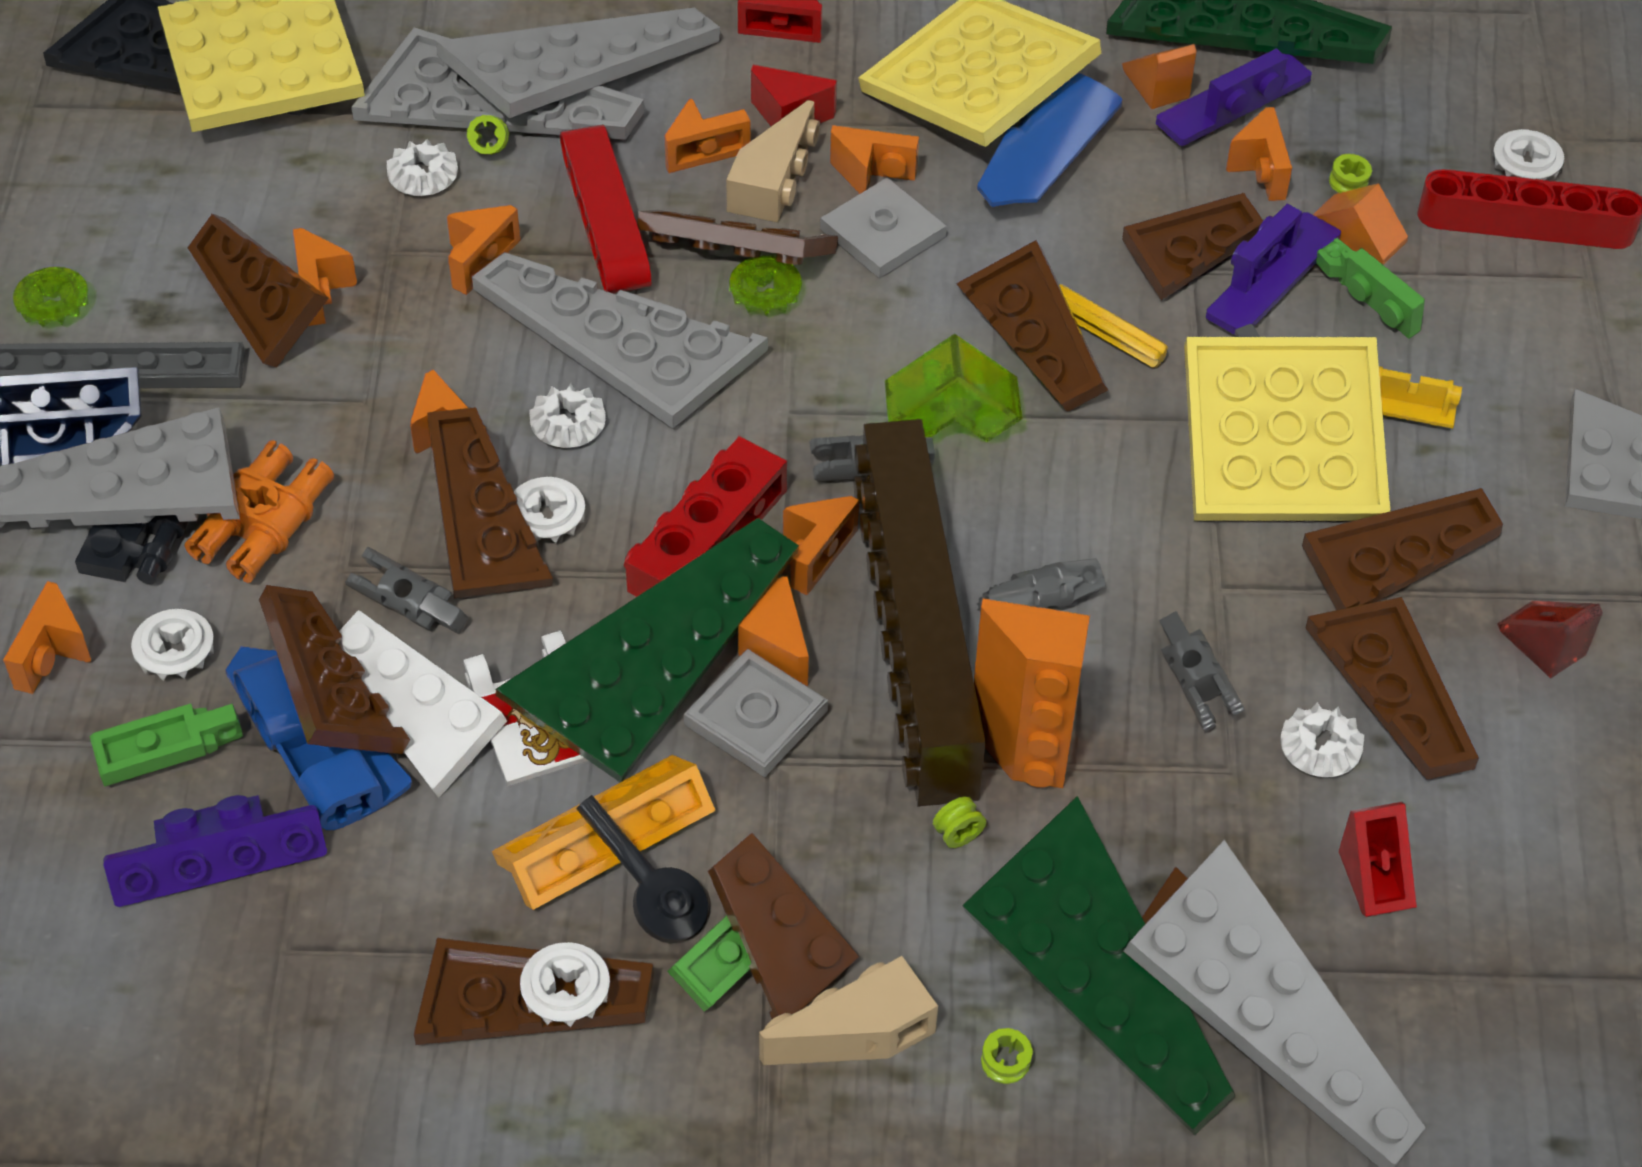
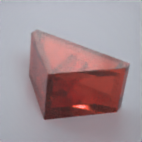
(1552, 632)

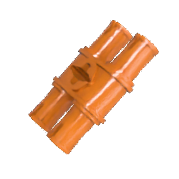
(266, 511)

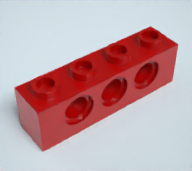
(730, 495)

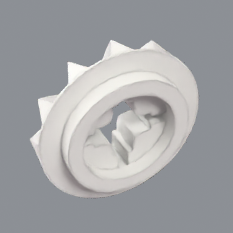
(1544, 151)
(415, 181)
(557, 428)
(563, 500)
(172, 627)
(1336, 756)
(569, 962)

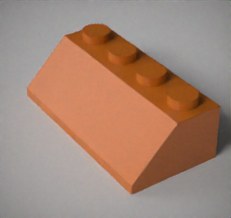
(1029, 687)

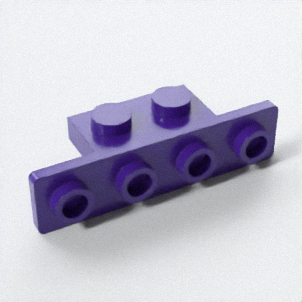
(1233, 96)
(1270, 266)
(213, 848)

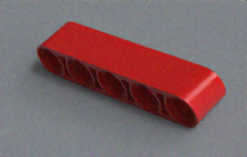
(605, 209)
(1530, 209)

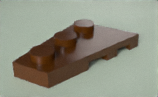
(1190, 241)
(784, 933)

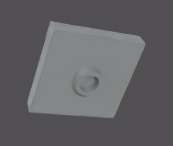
(883, 227)
(755, 712)

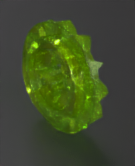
(758, 273)
(51, 283)

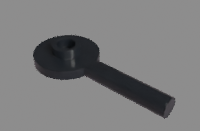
(668, 899)

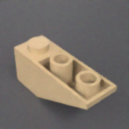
(768, 165)
(860, 1021)

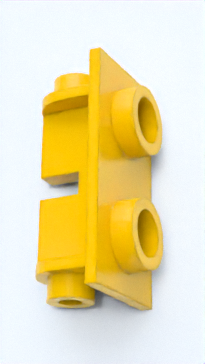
(1428, 402)

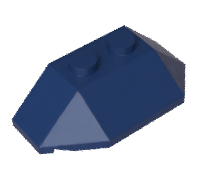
(65, 410)

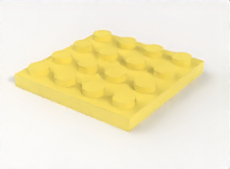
(258, 58)
(980, 67)
(1285, 428)

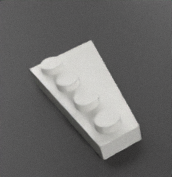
(437, 712)

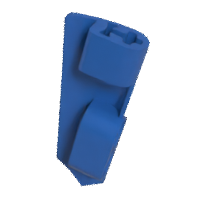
(1047, 141)
(336, 780)

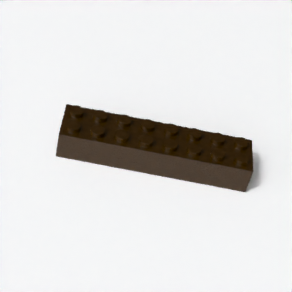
(919, 614)

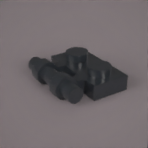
(116, 548)

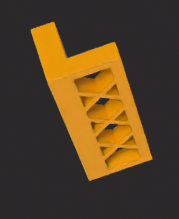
(570, 852)

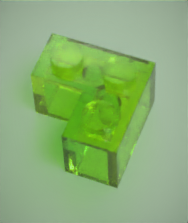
(955, 386)

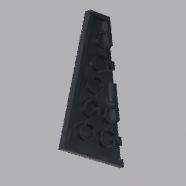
(120, 43)

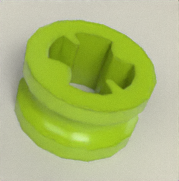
(475, 136)
(1350, 165)
(959, 822)
(1006, 1038)

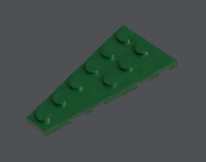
(1255, 25)
(634, 668)
(1067, 925)

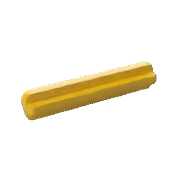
(1115, 329)

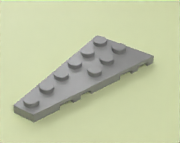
(554, 62)
(426, 91)
(623, 338)
(1604, 457)
(128, 477)
(1251, 981)

